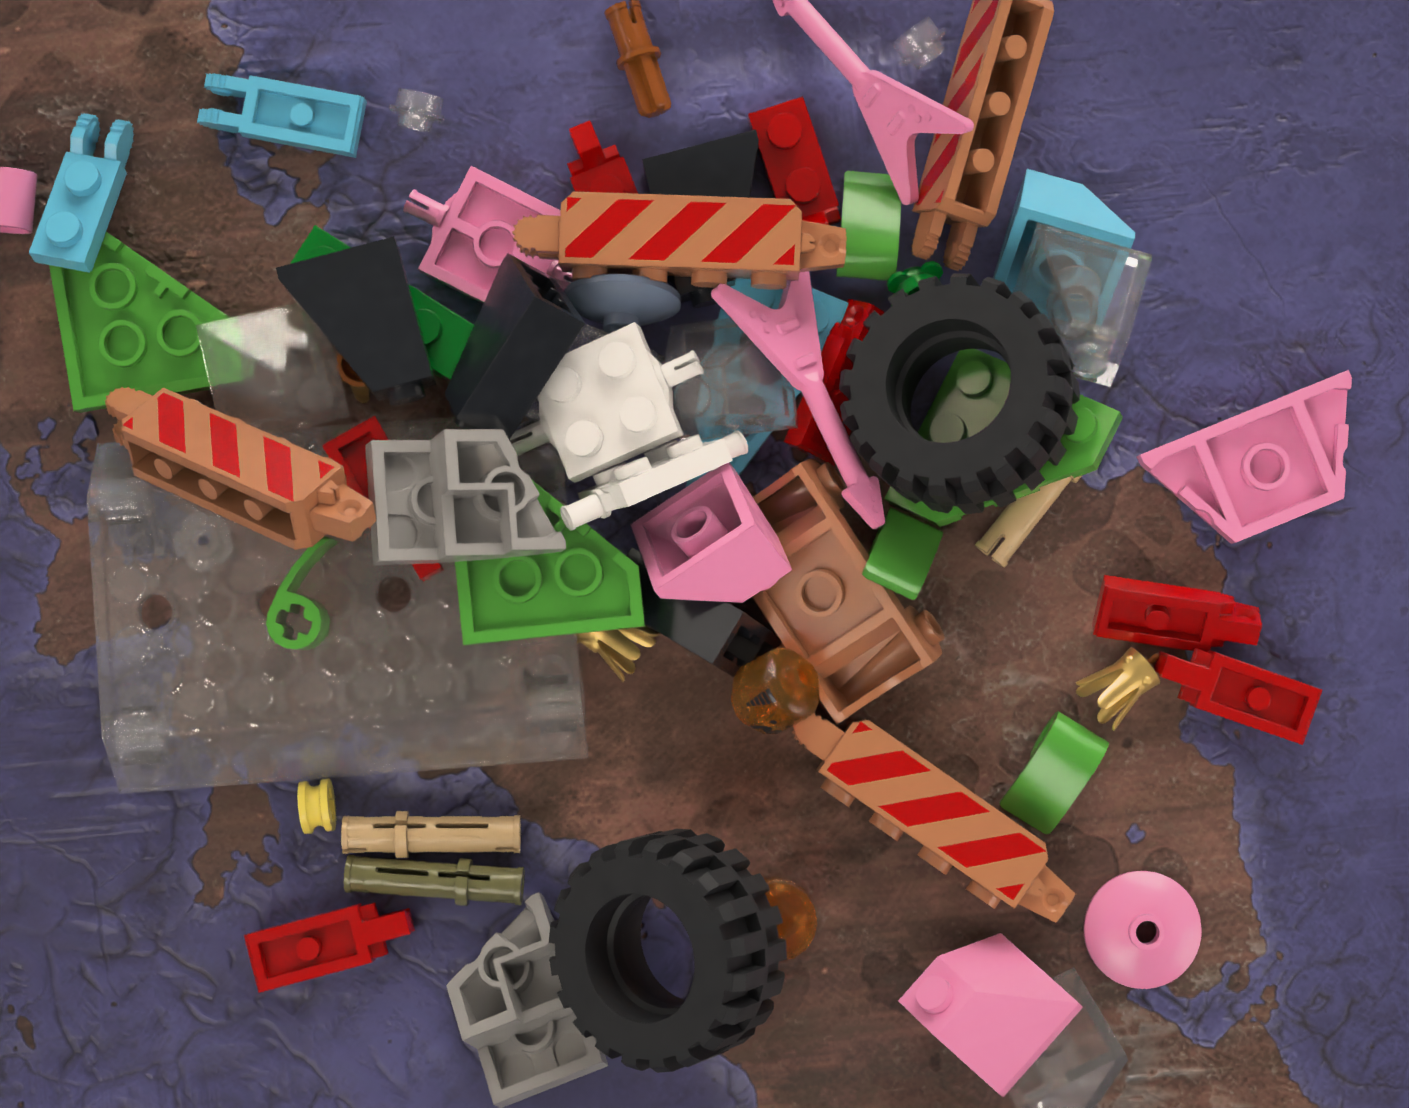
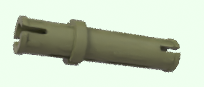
(434, 879)

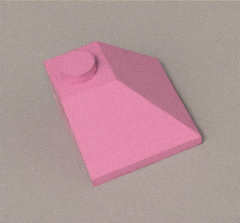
(710, 542)
(991, 1008)

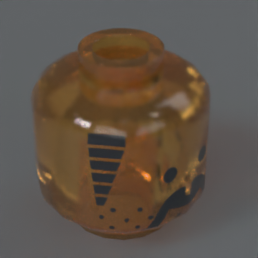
(775, 691)

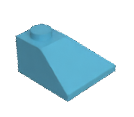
(1059, 205)

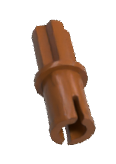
(638, 58)

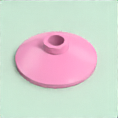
(1113, 922)

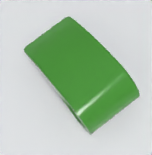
(872, 226)
(902, 554)
(288, 601)
(1055, 774)

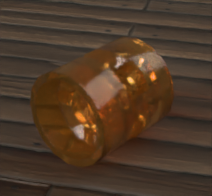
(796, 912)

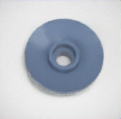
(623, 299)

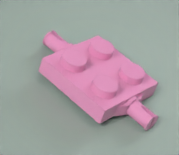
(476, 233)

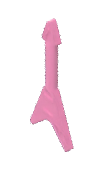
(889, 108)
(792, 345)

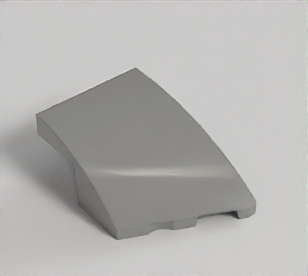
(454, 500)
(513, 1012)

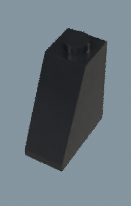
(706, 169)
(367, 315)
(512, 348)
(705, 628)

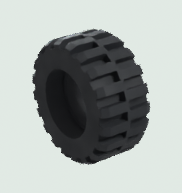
(916, 336)
(604, 960)

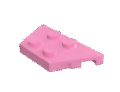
(1261, 462)

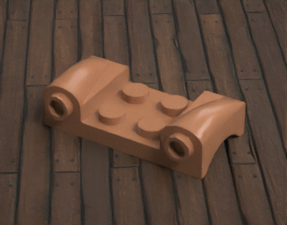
(826, 607)

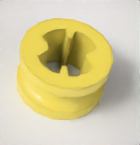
(316, 806)

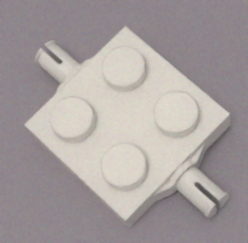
(607, 403)
(656, 472)

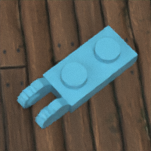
(288, 114)
(83, 196)

